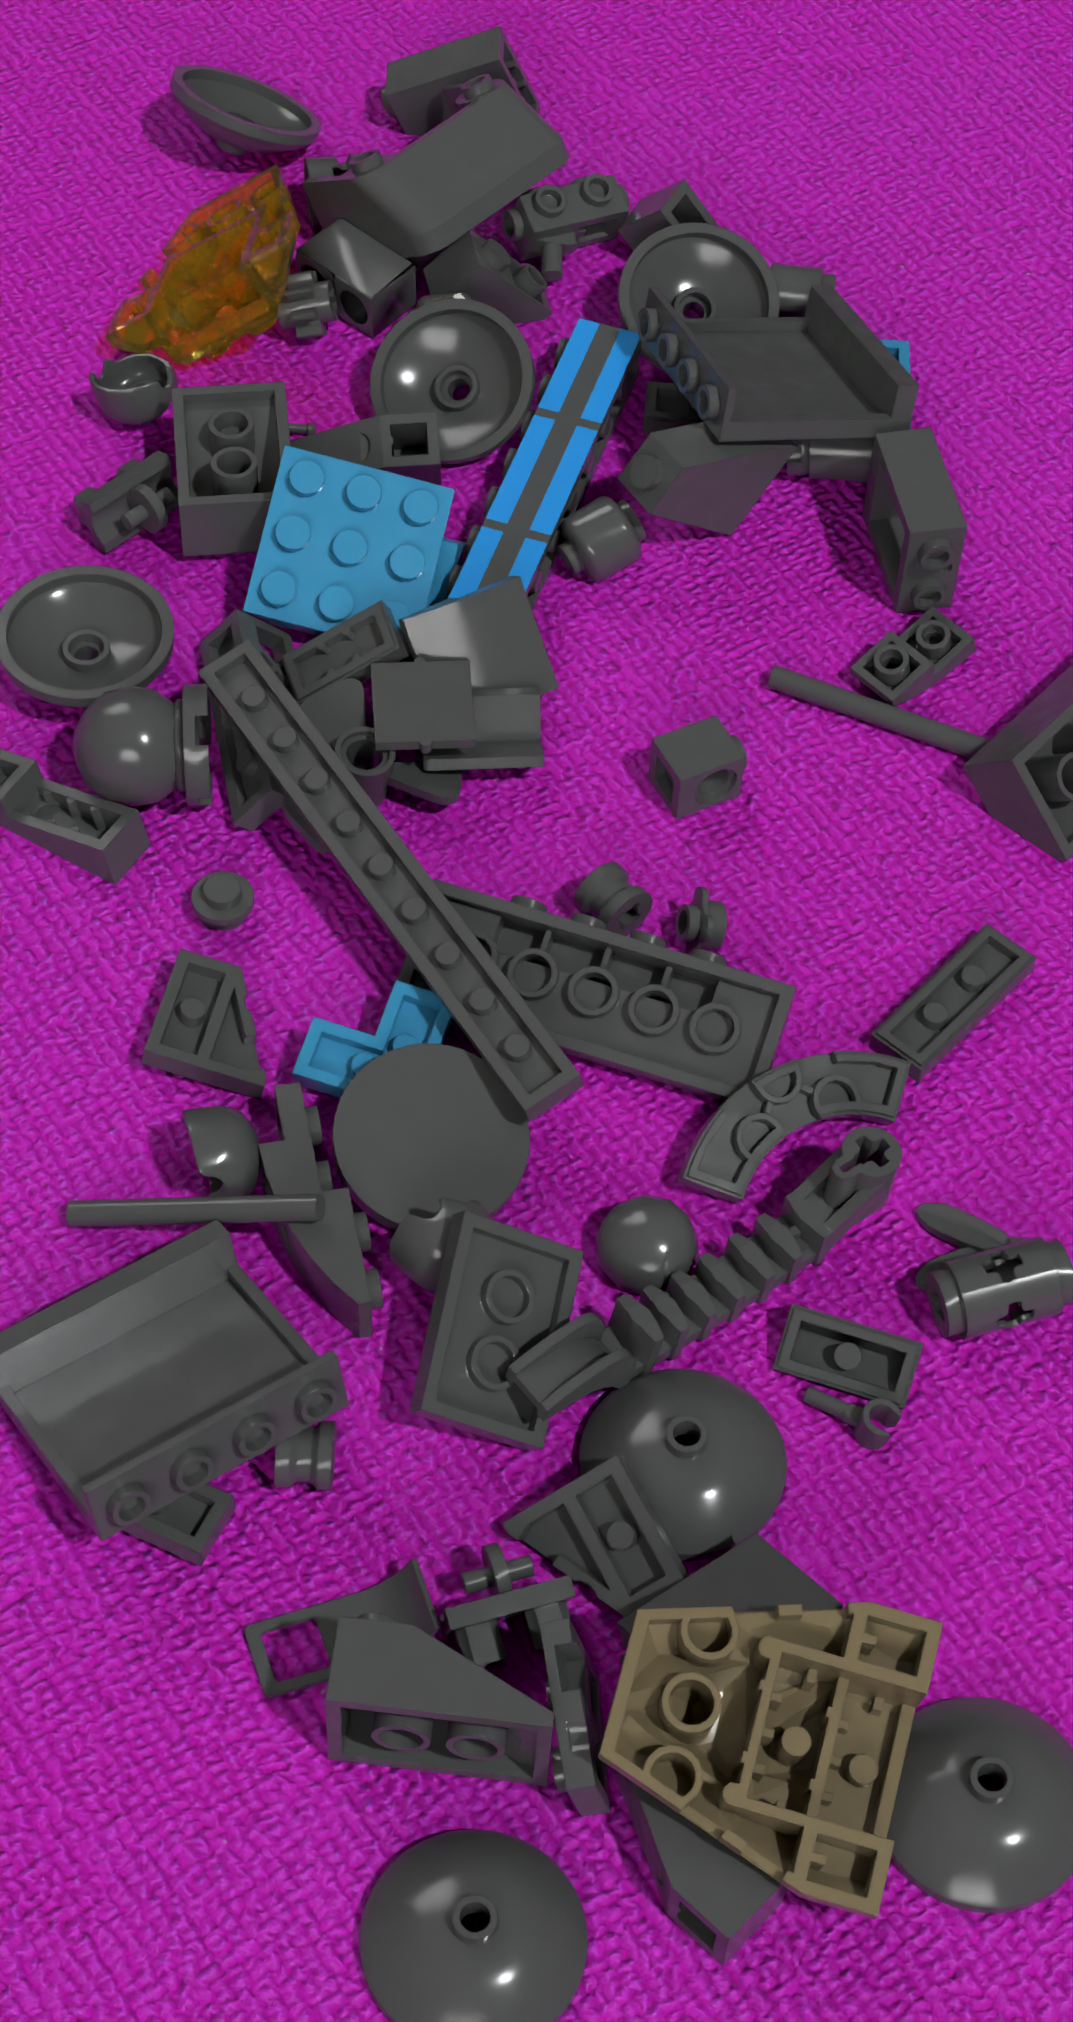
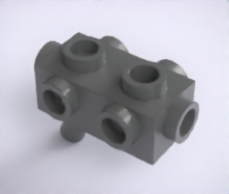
(560, 219)

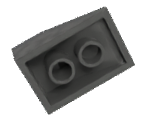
(227, 463)
(426, 1708)

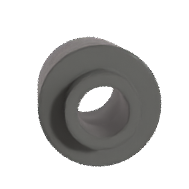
(795, 285)

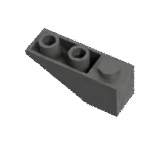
(388, 442)
(700, 1881)

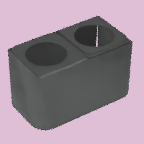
(359, 272)

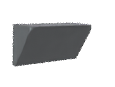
(848, 1355)

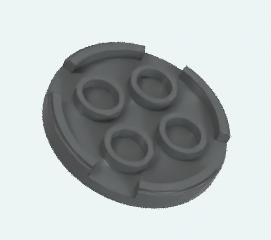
(428, 1129)

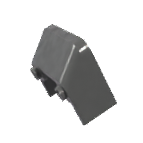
(448, 176)

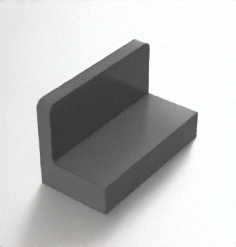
(505, 733)

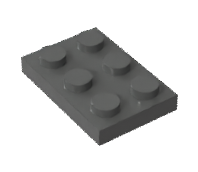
(490, 1306)

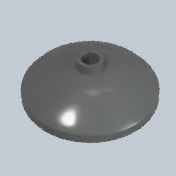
(243, 111)
(698, 271)
(451, 347)
(84, 634)
(703, 1492)
(978, 1844)
(435, 1970)

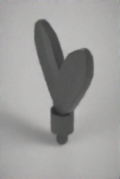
(960, 1230)

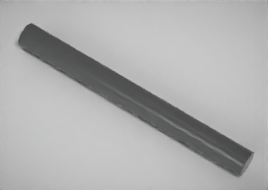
(876, 712)
(196, 1210)

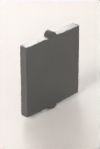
(422, 705)

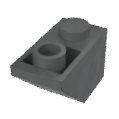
(489, 277)

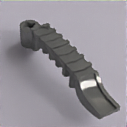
(644, 1333)

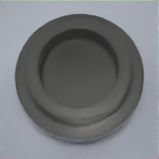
(222, 900)

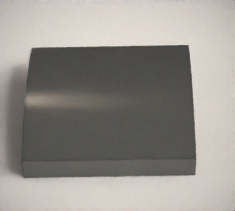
(491, 630)

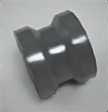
(613, 899)
(307, 1457)

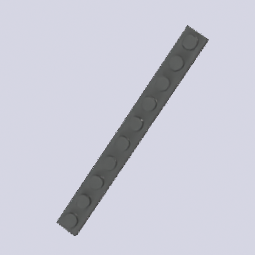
(392, 882)

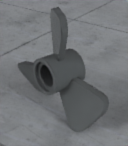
(340, 719)

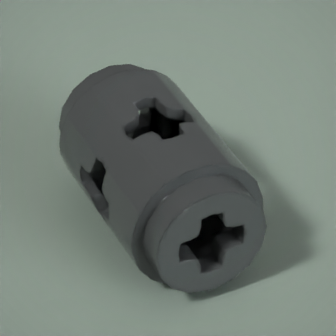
(972, 1301)

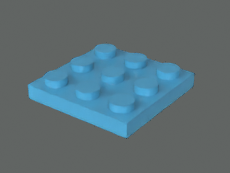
(343, 542)

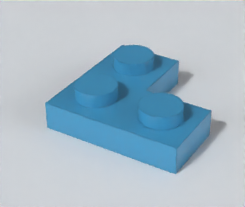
(337, 1053)

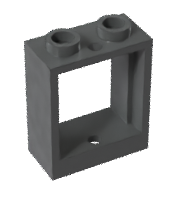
(913, 520)

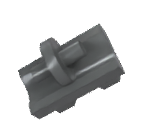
(130, 502)
(476, 1622)

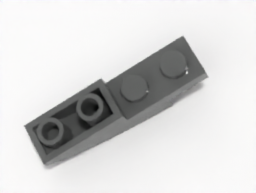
(326, 1250)

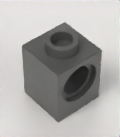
(697, 766)

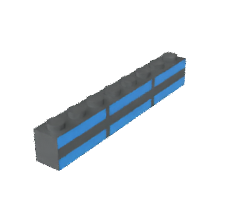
(553, 462)

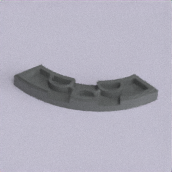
(782, 1101)

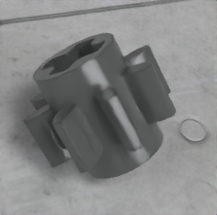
(308, 305)

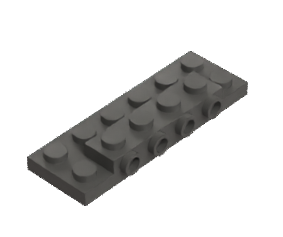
(629, 996)

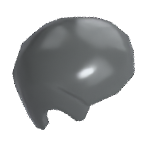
(134, 388)
(224, 1149)
(421, 1242)
(646, 1243)

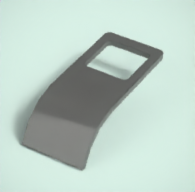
(400, 1596)

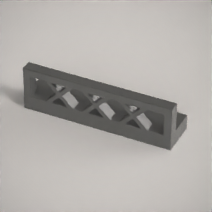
(249, 785)

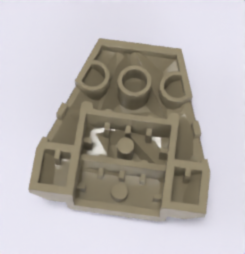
(778, 1733)

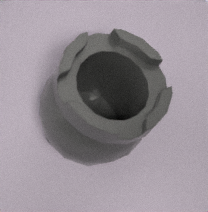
(143, 746)

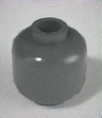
(601, 539)

